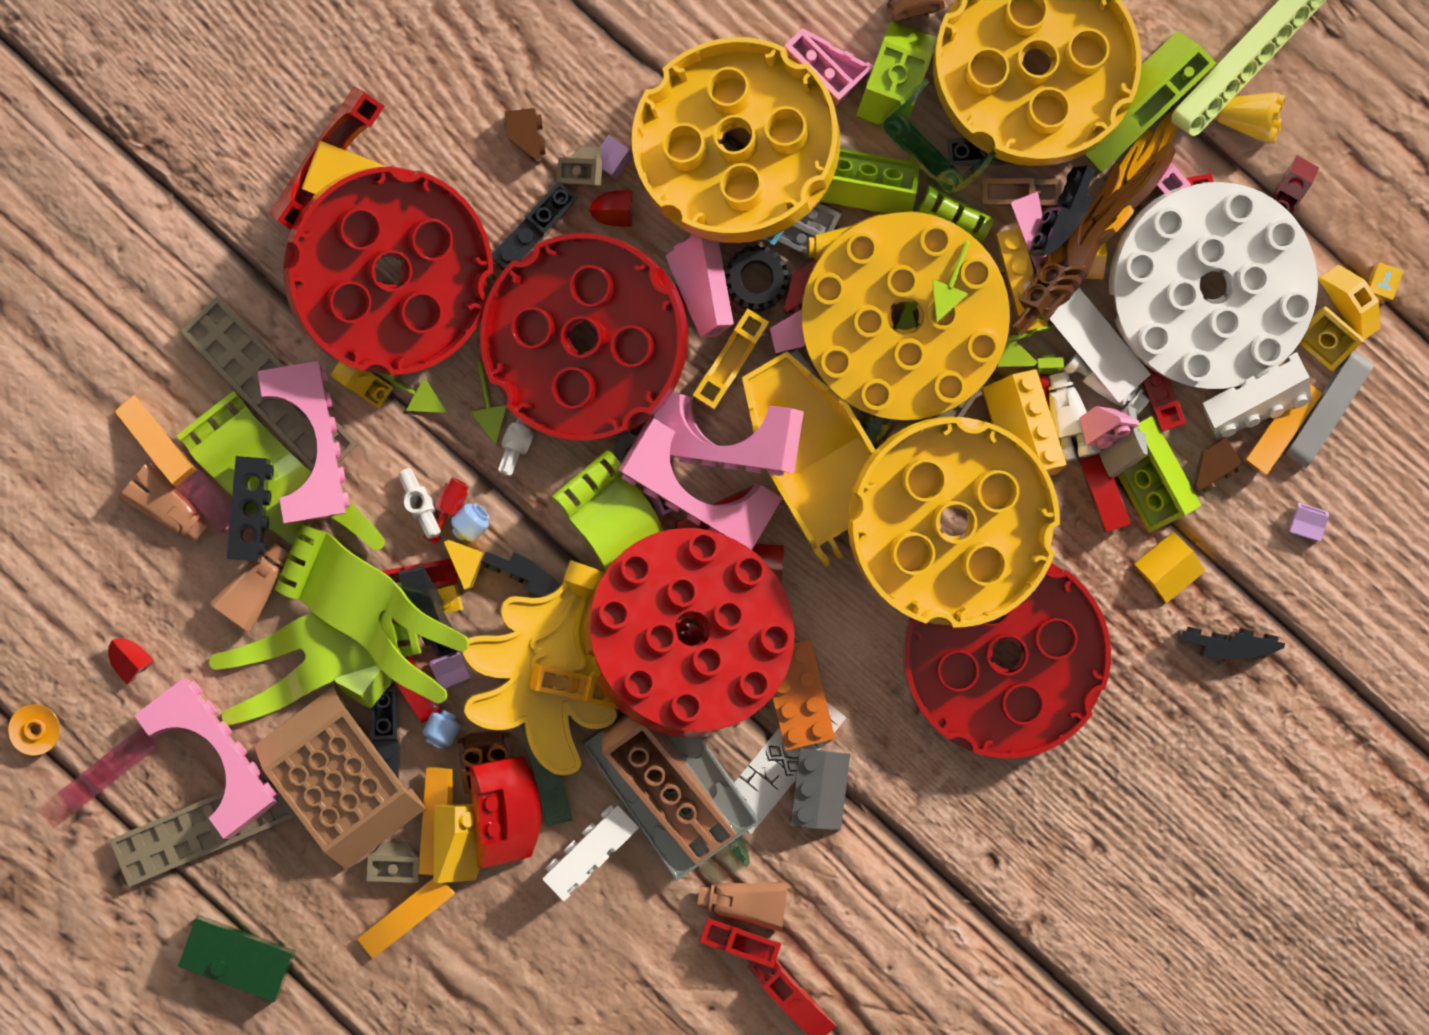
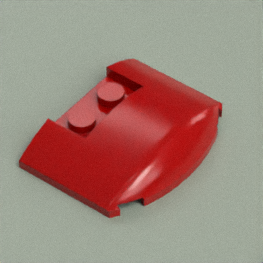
(505, 811)

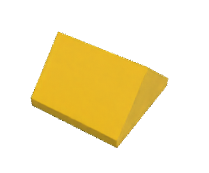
(1330, 338)
(466, 562)
(1170, 567)

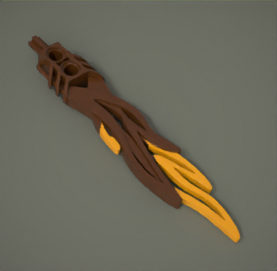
(1105, 216)

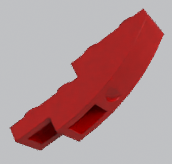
(792, 999)

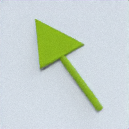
(945, 295)
(1029, 333)
(424, 398)
(489, 418)

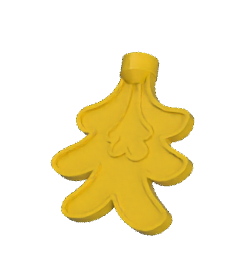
(545, 633)

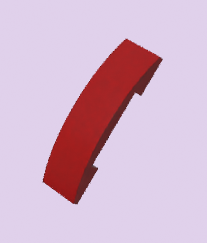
(1163, 401)

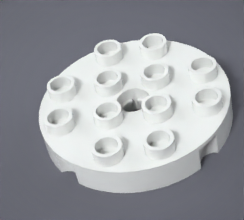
(1266, 275)

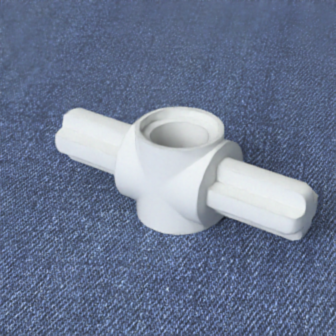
(516, 443)
(413, 494)

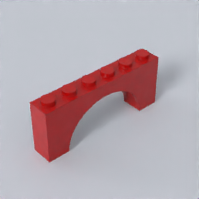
(350, 119)

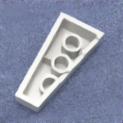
(1259, 398)
(590, 851)

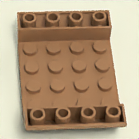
(336, 779)

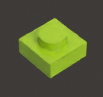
(1049, 365)

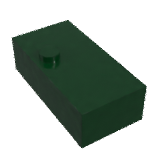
(237, 958)

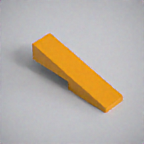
(1278, 435)
(155, 441)
(568, 685)
(437, 792)

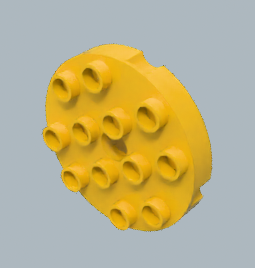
(1030, 115)
(748, 190)
(850, 321)
(899, 512)

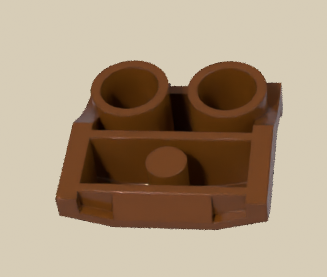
(907, 9)
(480, 749)

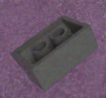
(820, 789)

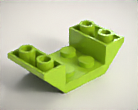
(896, 71)

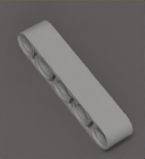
(1329, 409)

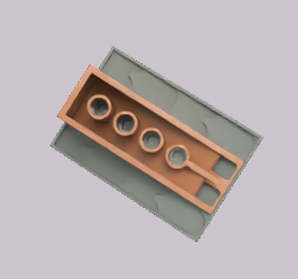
(672, 791)

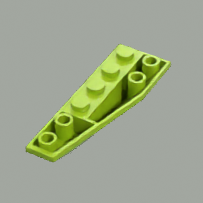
(1162, 83)

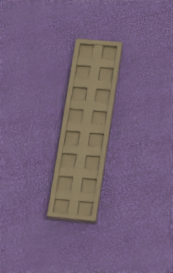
(238, 357)
(184, 837)

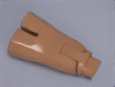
(163, 502)
(249, 591)
(748, 902)

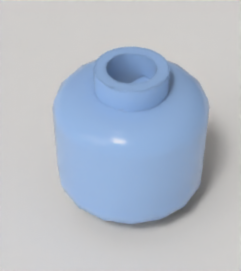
(470, 522)
(441, 729)

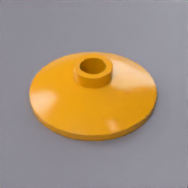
(21, 729)

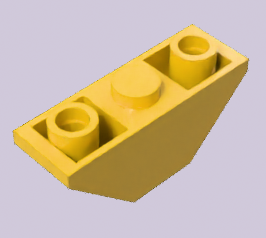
(1353, 300)

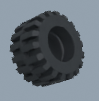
(762, 256)

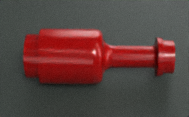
(449, 502)

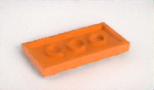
(802, 701)

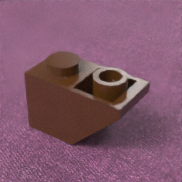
(523, 132)
(1214, 463)

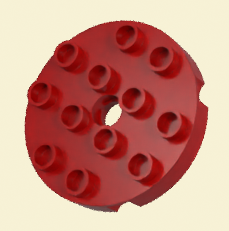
(334, 261)
(636, 324)
(742, 620)
(1019, 710)

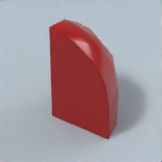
(613, 208)
(127, 658)

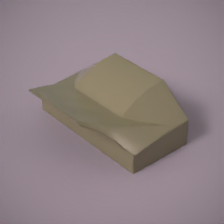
(581, 168)
(393, 863)

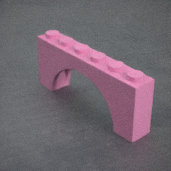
(769, 448)
(650, 467)
(323, 491)
(245, 792)

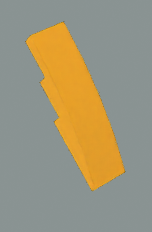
(405, 917)

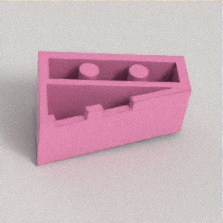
(836, 68)

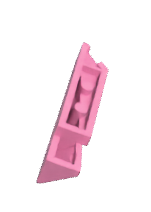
(1029, 214)

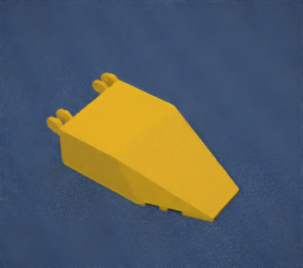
(828, 453)

